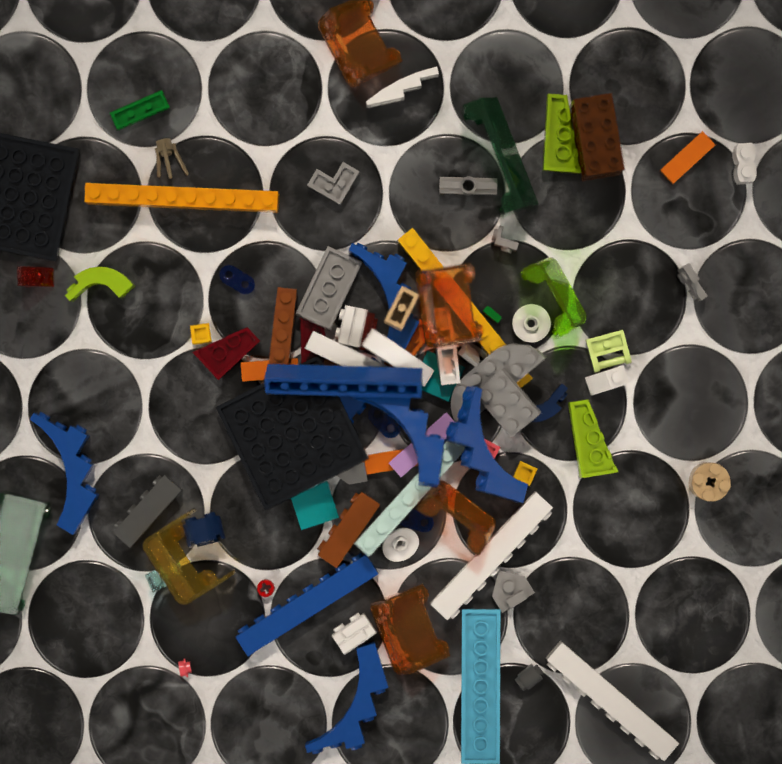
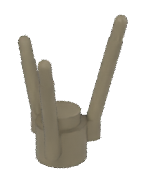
(165, 149)

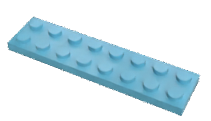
(480, 686)

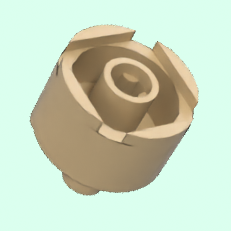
(720, 482)

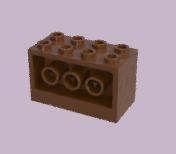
(597, 137)

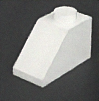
(607, 380)

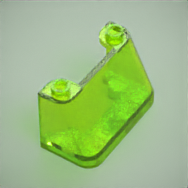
(573, 312)

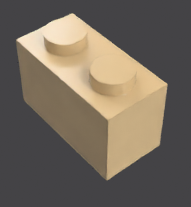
(401, 308)

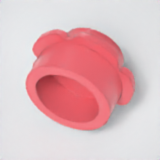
(184, 668)

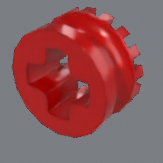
(263, 593)

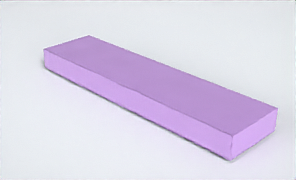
(407, 458)

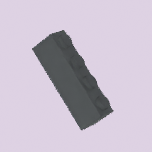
(149, 509)

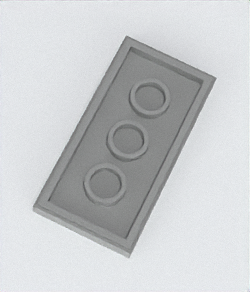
(328, 288)

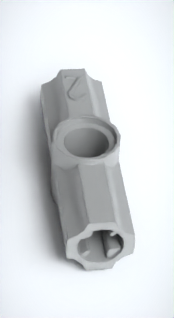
(454, 185)

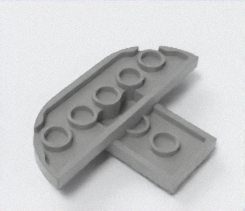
(500, 392)

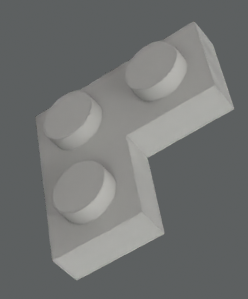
(336, 187)
(689, 276)

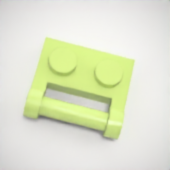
(607, 344)

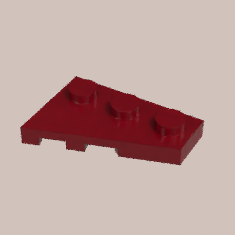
(227, 352)

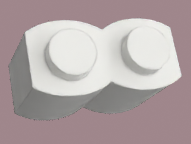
(743, 158)

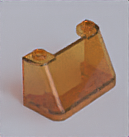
(356, 42)
(447, 306)
(462, 509)
(408, 631)

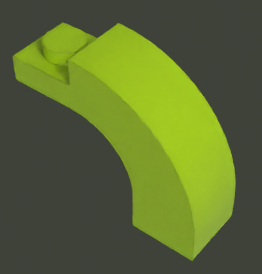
(99, 275)

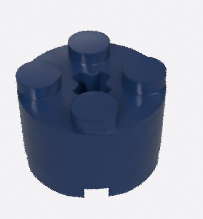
(203, 530)

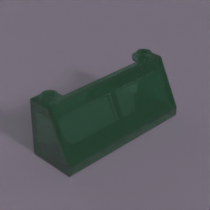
(489, 112)
(19, 531)

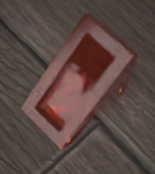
(35, 277)
(371, 323)

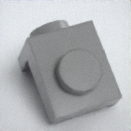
(505, 244)

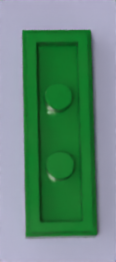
(139, 110)

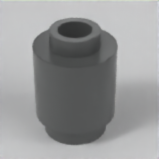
(529, 677)

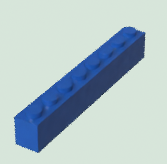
(344, 380)
(307, 604)

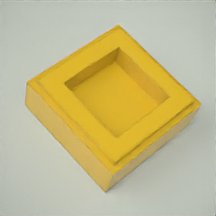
(200, 333)
(525, 473)

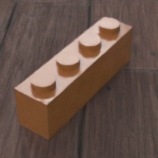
(283, 326)
(349, 528)

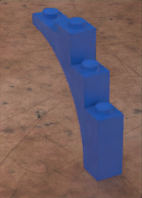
(388, 274)
(414, 423)
(70, 443)
(476, 455)
(348, 729)

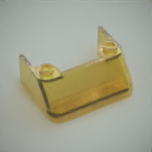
(175, 566)

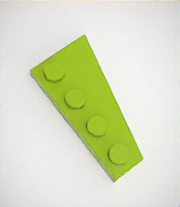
(559, 142)
(589, 442)

